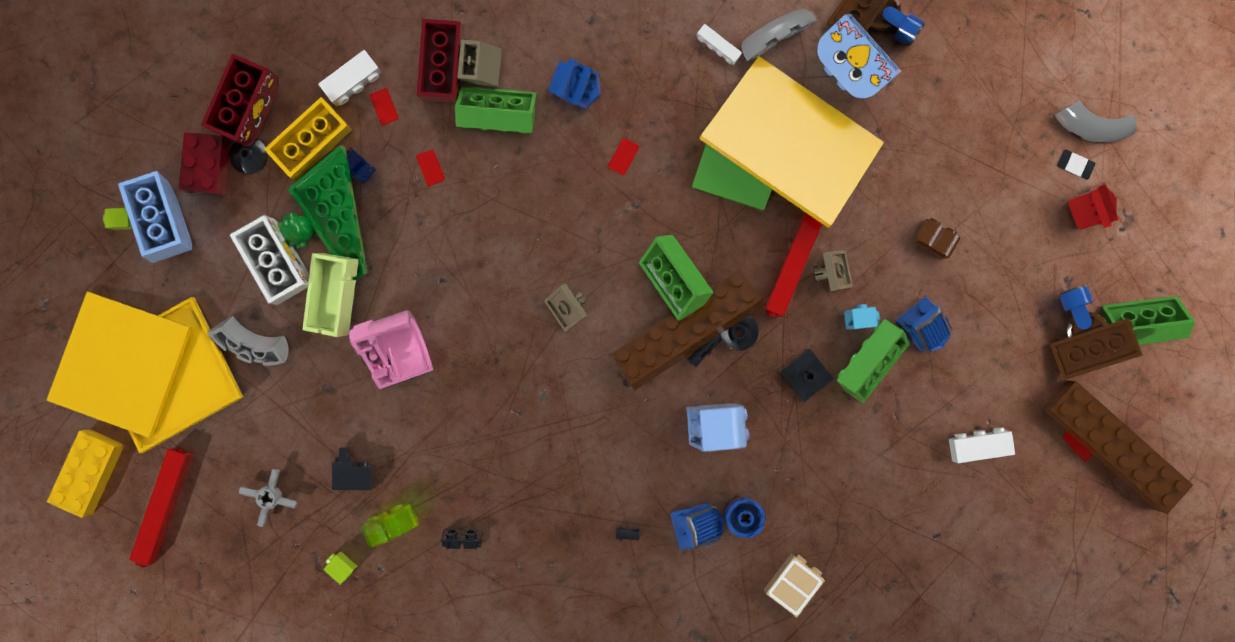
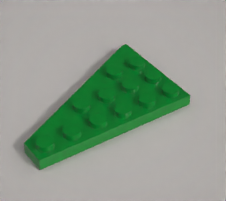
(330, 206)

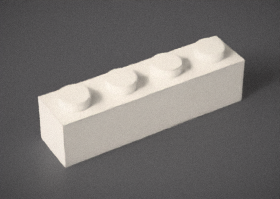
(719, 44)

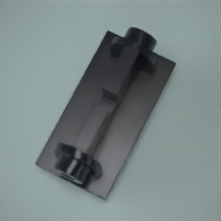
(470, 538)

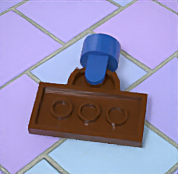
(881, 16)
(1091, 339)

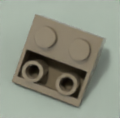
(479, 63)

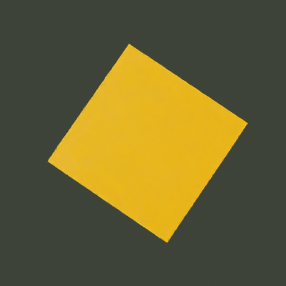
(119, 364)
(200, 384)

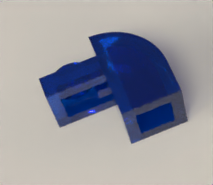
(359, 166)

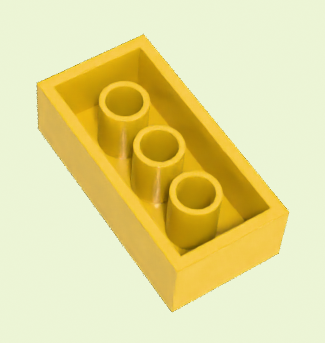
(308, 139)
(85, 473)

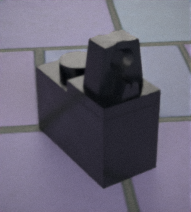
(349, 476)

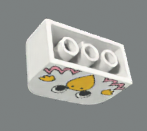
(271, 260)

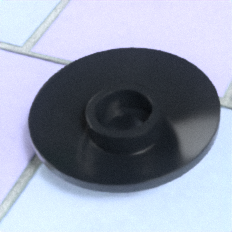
(253, 162)
(744, 342)

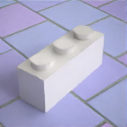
(350, 78)
(981, 445)

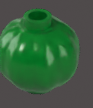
(296, 229)

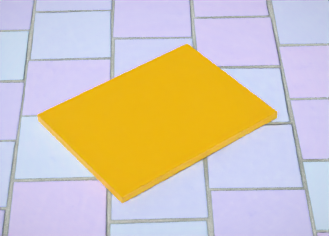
(792, 141)

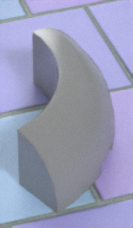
(778, 29)
(1093, 128)
(248, 345)

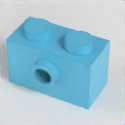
(861, 317)

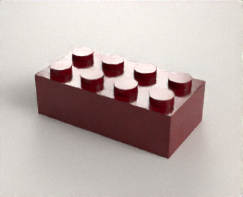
(439, 60)

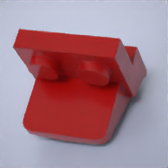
(1094, 207)

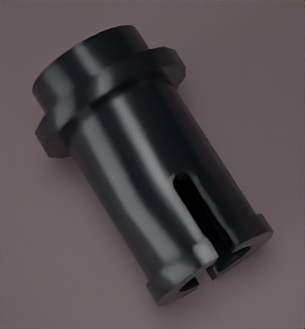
(627, 533)

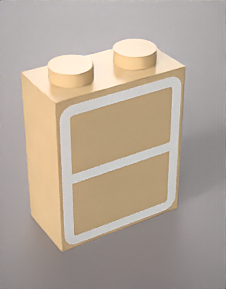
(794, 584)

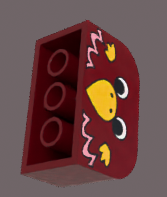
(241, 101)

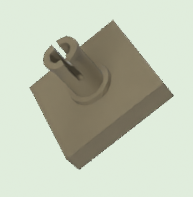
(836, 270)
(566, 307)

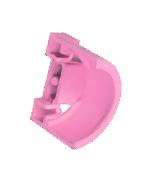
(397, 337)

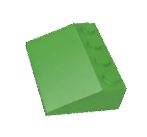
(728, 180)

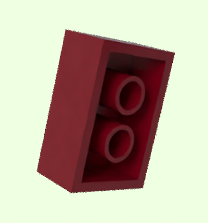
(204, 164)

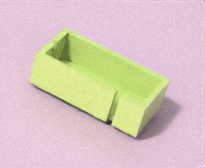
(330, 294)

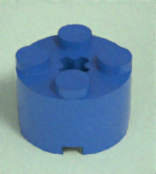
(754, 512)

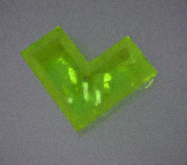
(389, 526)

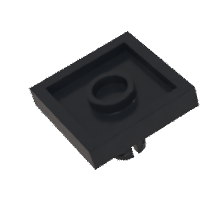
(806, 375)

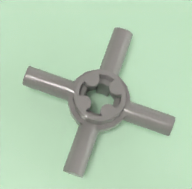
(274, 493)

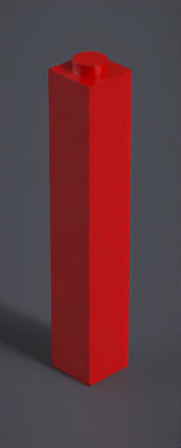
(792, 266)
(160, 507)

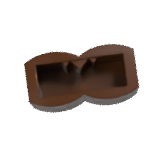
(936, 238)

